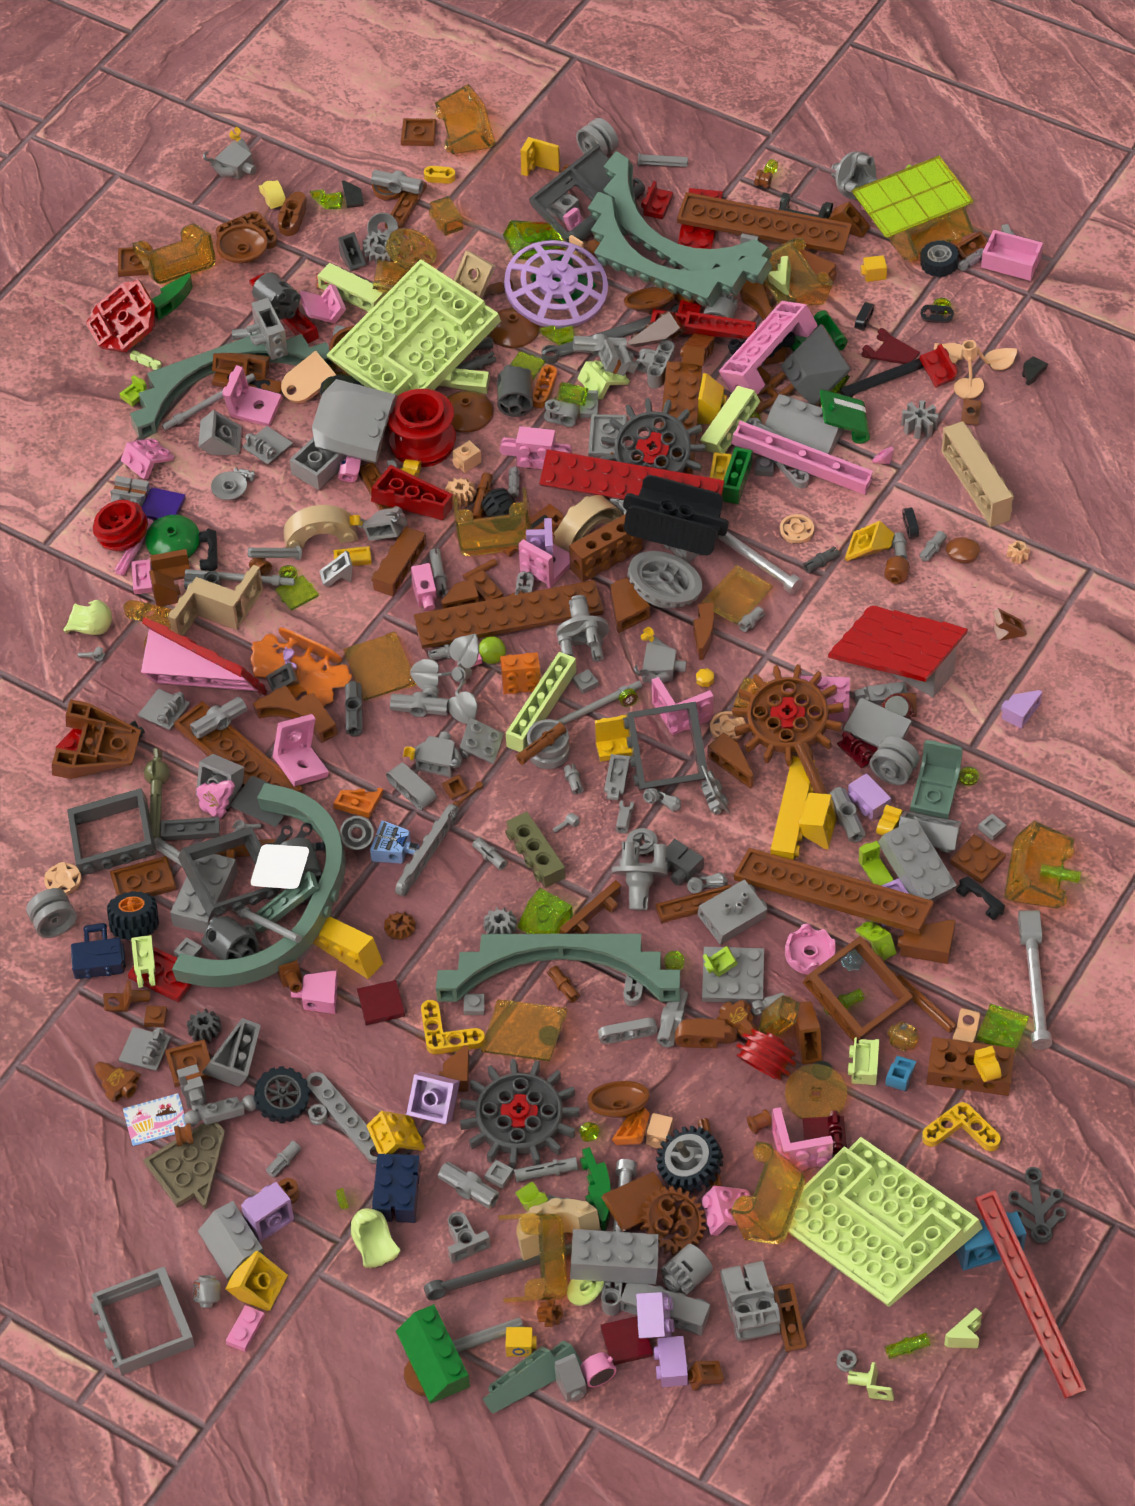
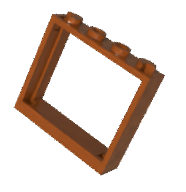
(835, 1007)

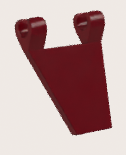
(891, 350)

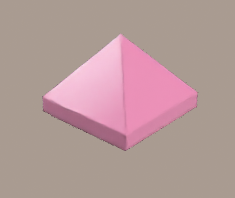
(883, 456)

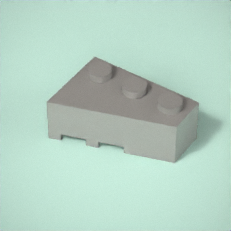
(235, 1055)

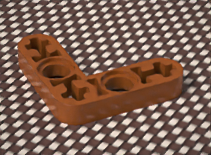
(252, 218)

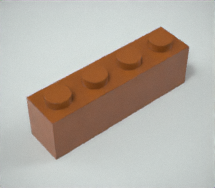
(399, 561)

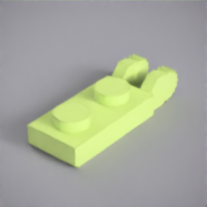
(143, 959)

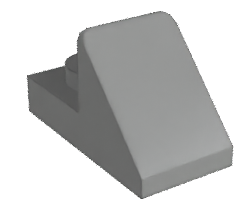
(336, 569)

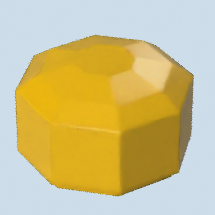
(705, 677)

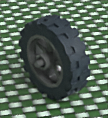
(281, 1113)

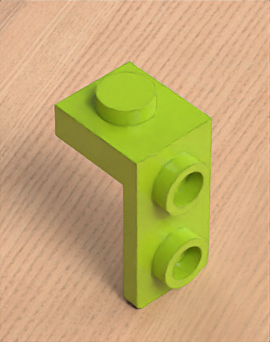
(873, 866)
(880, 939)

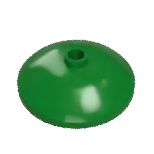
(185, 535)

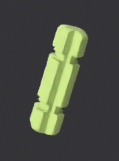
(145, 360)

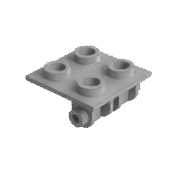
(266, 444)
(164, 708)
(480, 741)
(712, 791)
(145, 1048)

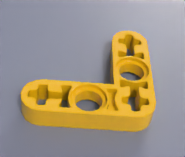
(444, 1038)
(961, 1121)

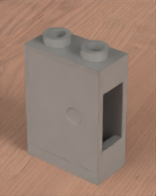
(268, 328)
(732, 911)

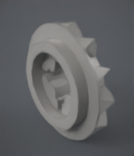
(649, 838)

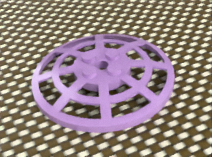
(554, 289)

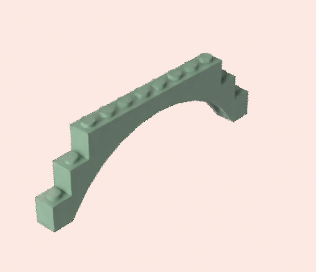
(632, 224)
(699, 285)
(175, 378)
(506, 951)

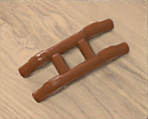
(769, 389)

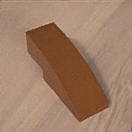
(251, 363)
(703, 628)

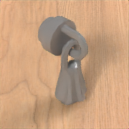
(652, 795)
(696, 885)

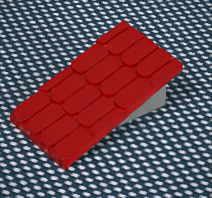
(902, 645)

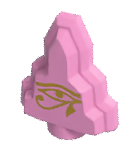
(215, 797)

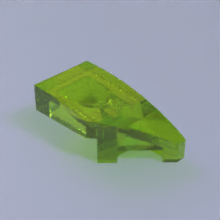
(327, 201)
(558, 336)

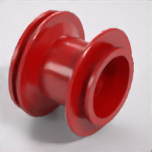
(422, 427)

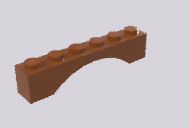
(755, 296)

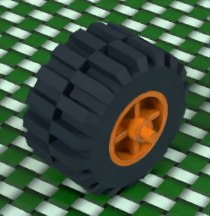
(132, 915)

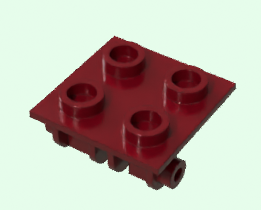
(857, 749)
(826, 1126)

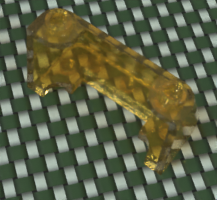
(465, 121)
(173, 261)
(1029, 850)
(772, 1207)

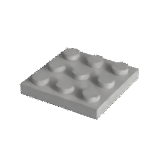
(738, 983)

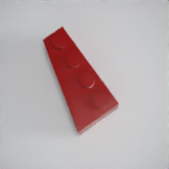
(411, 494)

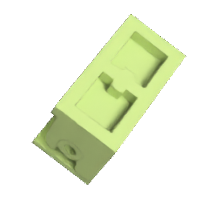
(864, 1061)

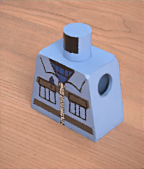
(391, 844)

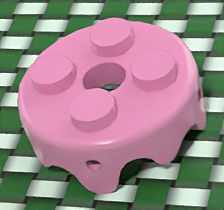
(808, 939)

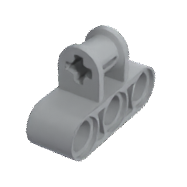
(656, 362)

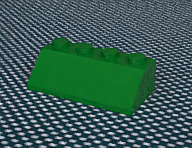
(433, 1354)

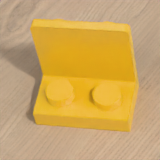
(539, 154)
(611, 737)
(394, 1131)

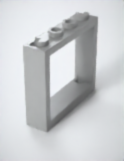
(130, 1288)

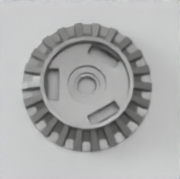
(682, 579)

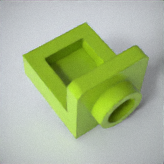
(131, 393)
(720, 961)
(530, 1196)

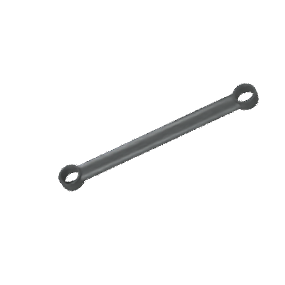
(617, 332)
(437, 1288)

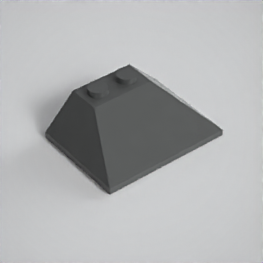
(816, 366)

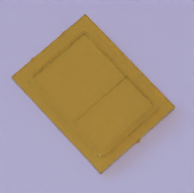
(387, 275)
(737, 594)

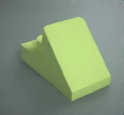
(781, 278)
(963, 1333)

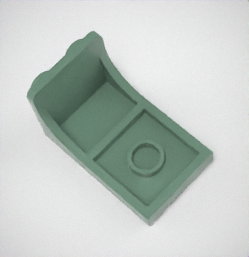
(937, 779)

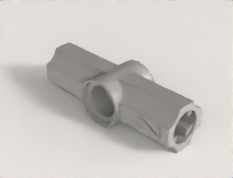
(397, 181)
(593, 344)
(419, 704)
(218, 717)
(847, 815)
(670, 1019)
(468, 1185)

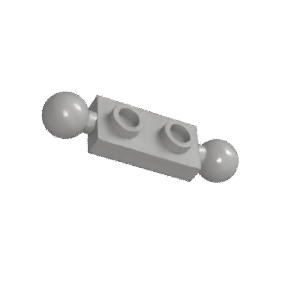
(220, 1110)

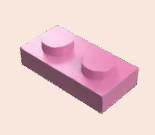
(141, 576)
(245, 1328)

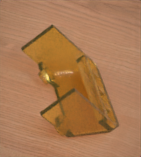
(946, 227)
(492, 533)
(552, 1256)

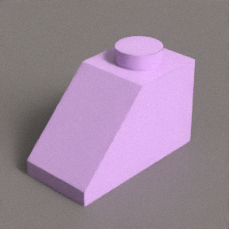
(1021, 707)

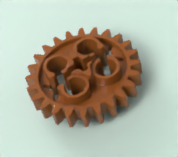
(655, 1214)

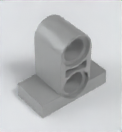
(465, 1233)

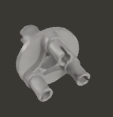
(854, 171)
(582, 629)
(640, 875)

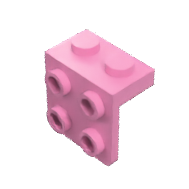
(326, 307)
(142, 455)
(718, 1206)

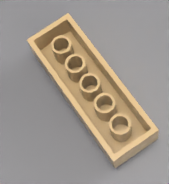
(977, 474)

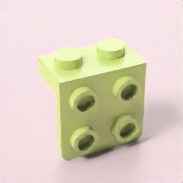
(596, 378)

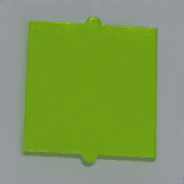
(528, 361)
(298, 594)

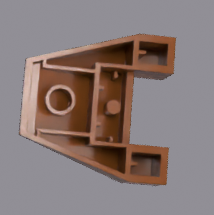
(103, 744)

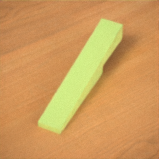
(468, 380)

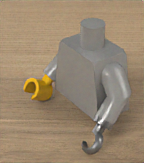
(234, 159)
(383, 524)
(658, 660)
(435, 755)

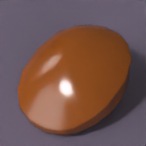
(963, 550)

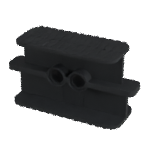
(675, 515)

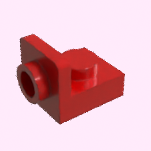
(685, 306)

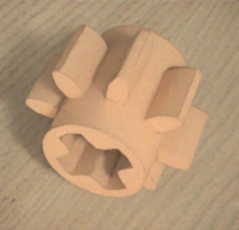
(1018, 552)

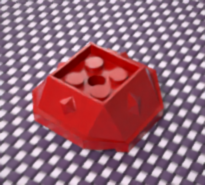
(122, 317)

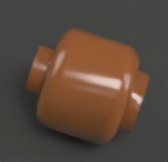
(897, 569)

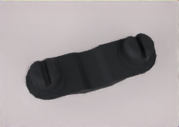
(211, 562)
(996, 907)

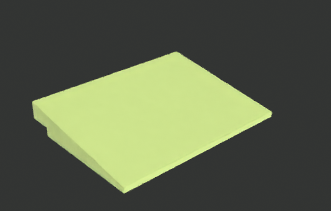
(415, 333)
(879, 1221)

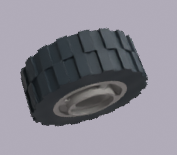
(939, 258)

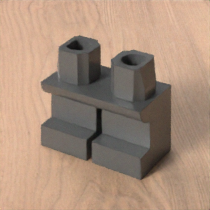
(682, 862)

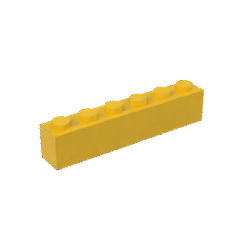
(787, 831)

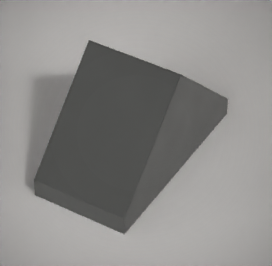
(351, 251)

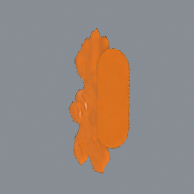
(309, 672)

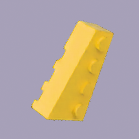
(349, 947)

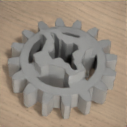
(378, 248)

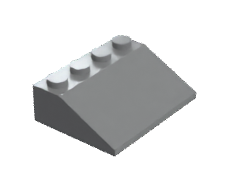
(803, 424)

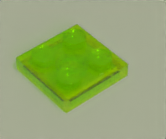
(1002, 1027)

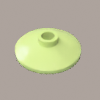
(583, 1291)

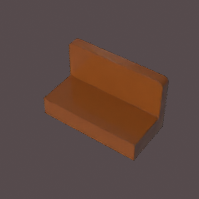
(171, 563)

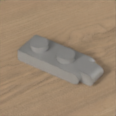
(616, 776)

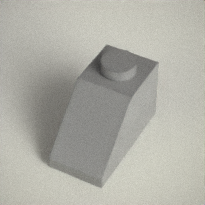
(570, 1378)

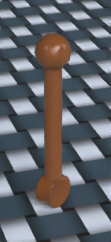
(478, 786)

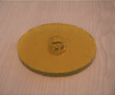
(817, 1078)

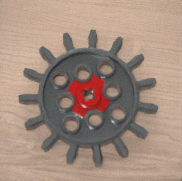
(642, 445)
(519, 1113)

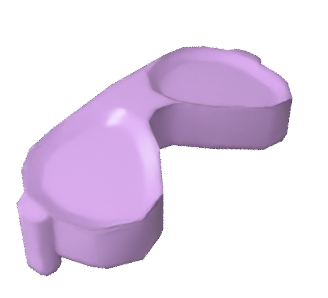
(288, 655)

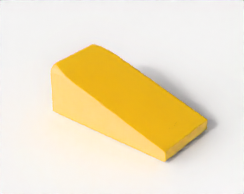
(719, 465)

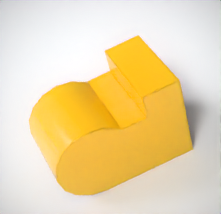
(412, 467)
(889, 820)
(987, 1064)

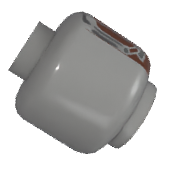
(206, 1290)

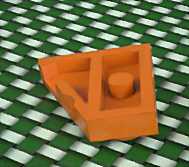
(358, 801)
(632, 1129)

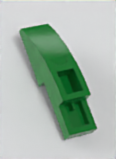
(172, 296)
(598, 1185)

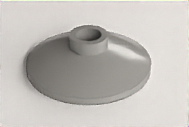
(229, 485)

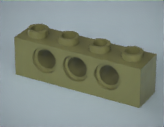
(547, 874)

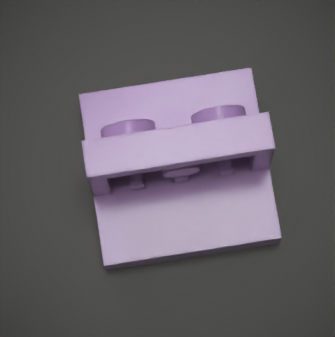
(542, 537)

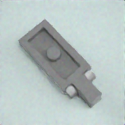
(878, 693)

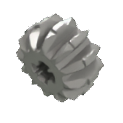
(500, 922)

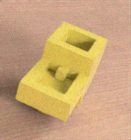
(273, 193)

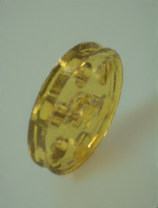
(405, 245)

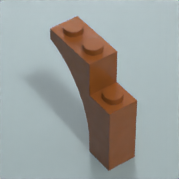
(283, 704)

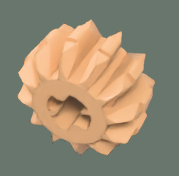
(462, 489)

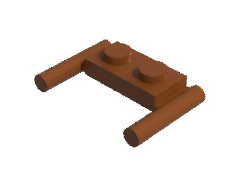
(484, 585)

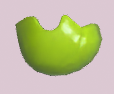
(491, 649)

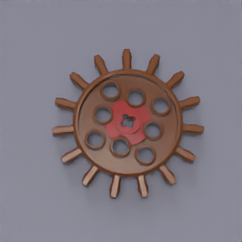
(787, 714)

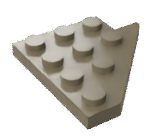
(190, 1168)

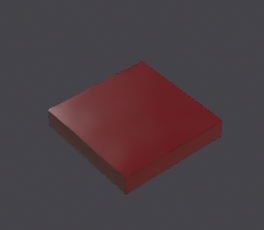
(380, 1002)
(623, 1341)

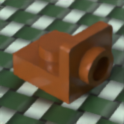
(705, 1373)

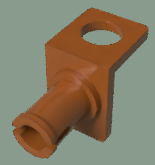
(971, 411)
(290, 976)
(125, 998)

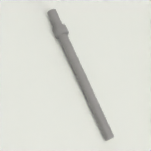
(179, 418)
(275, 580)
(597, 704)
(245, 913)

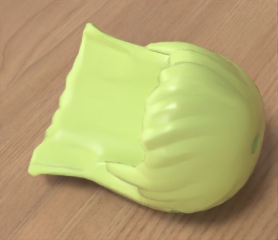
(90, 619)
(373, 1238)

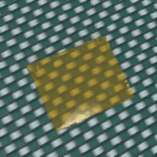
(379, 666)
(524, 1030)

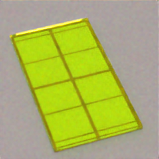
(912, 196)

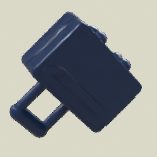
(97, 957)

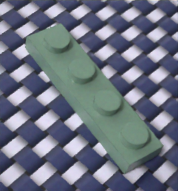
(288, 900)

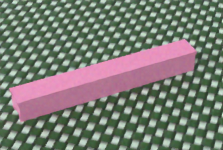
(802, 457)

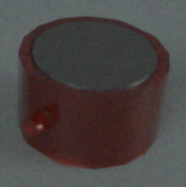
(899, 704)

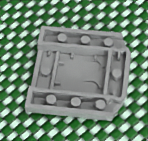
(352, 420)

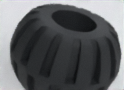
(497, 502)

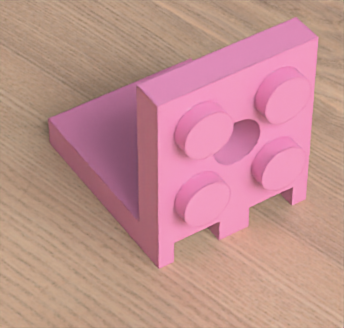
(242, 399)
(541, 563)
(678, 720)
(297, 751)
(804, 1153)

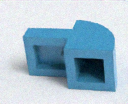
(900, 1073)

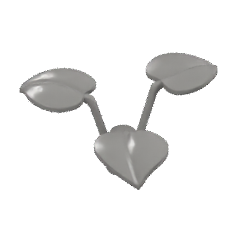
(465, 651)

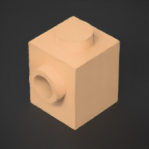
(466, 456)
(658, 1129)

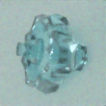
(852, 961)

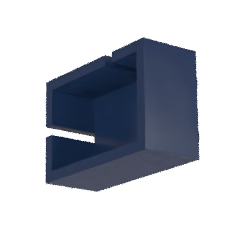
(397, 1186)

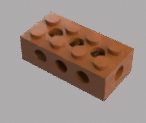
(602, 549)
(954, 1066)

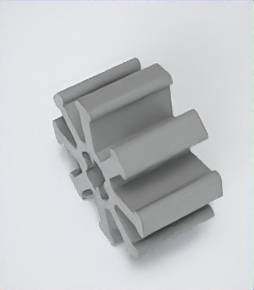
(919, 419)

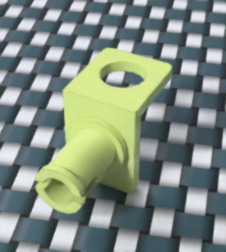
(869, 1380)

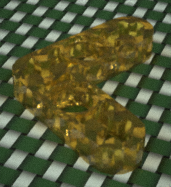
(143, 608)

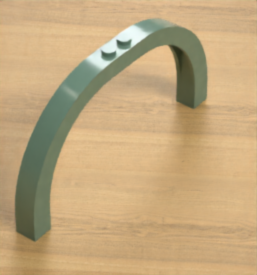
(266, 962)

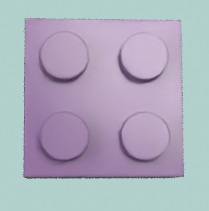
(433, 1097)
(267, 1211)
(654, 1315)

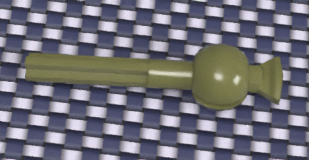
(156, 774)

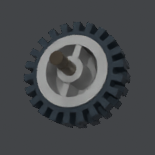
(689, 1159)

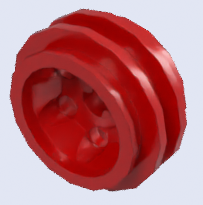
(120, 525)
(766, 1054)

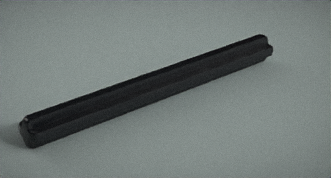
(881, 377)

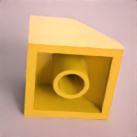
(710, 399)
(818, 819)

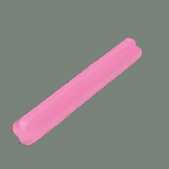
(129, 555)

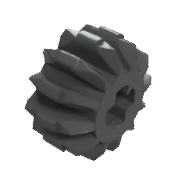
(204, 1025)

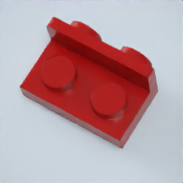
(656, 202)
(939, 366)

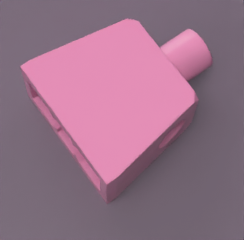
(424, 586)
(319, 992)

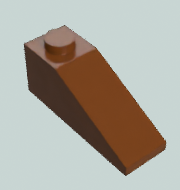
(728, 755)
(791, 1324)

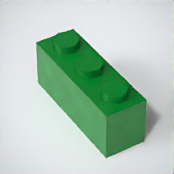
(737, 475)

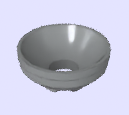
(382, 217)

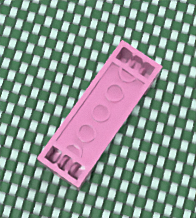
(743, 365)

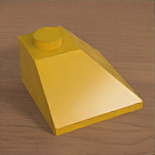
(869, 541)
(257, 1281)

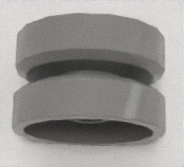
(597, 132)
(551, 756)
(894, 760)
(51, 913)

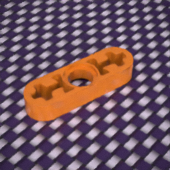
(542, 379)

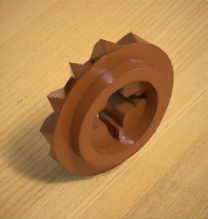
(404, 930)

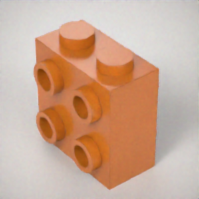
(520, 672)

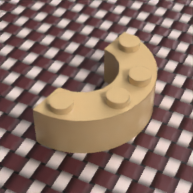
(583, 518)
(318, 520)
(574, 1213)

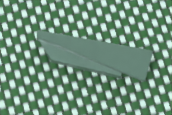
(527, 1376)

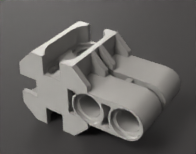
(750, 1301)

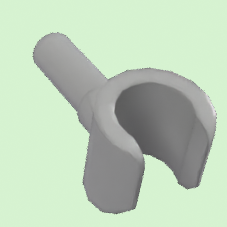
(97, 655)
(571, 819)
(239, 825)

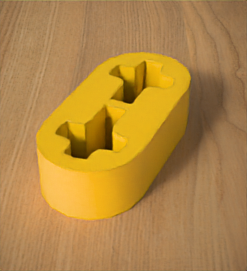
(439, 174)

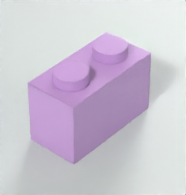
(868, 796)
(672, 1361)

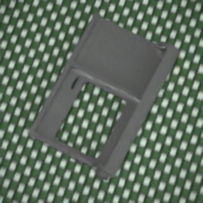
(590, 178)

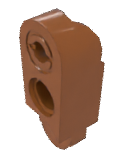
(292, 213)
(704, 1033)

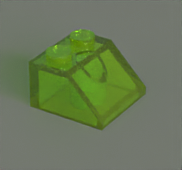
(545, 914)

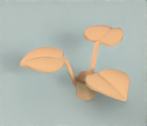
(998, 359)

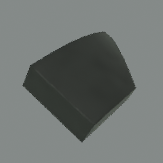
(352, 195)
(1032, 369)

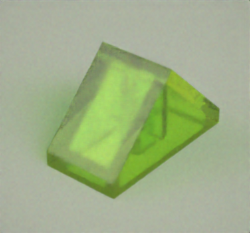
(572, 394)

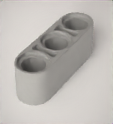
(411, 786)

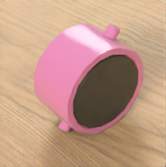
(598, 1369)

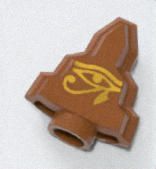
(737, 1016)
(117, 1081)

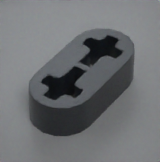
(938, 309)
(864, 316)
(910, 522)

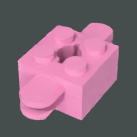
(531, 446)

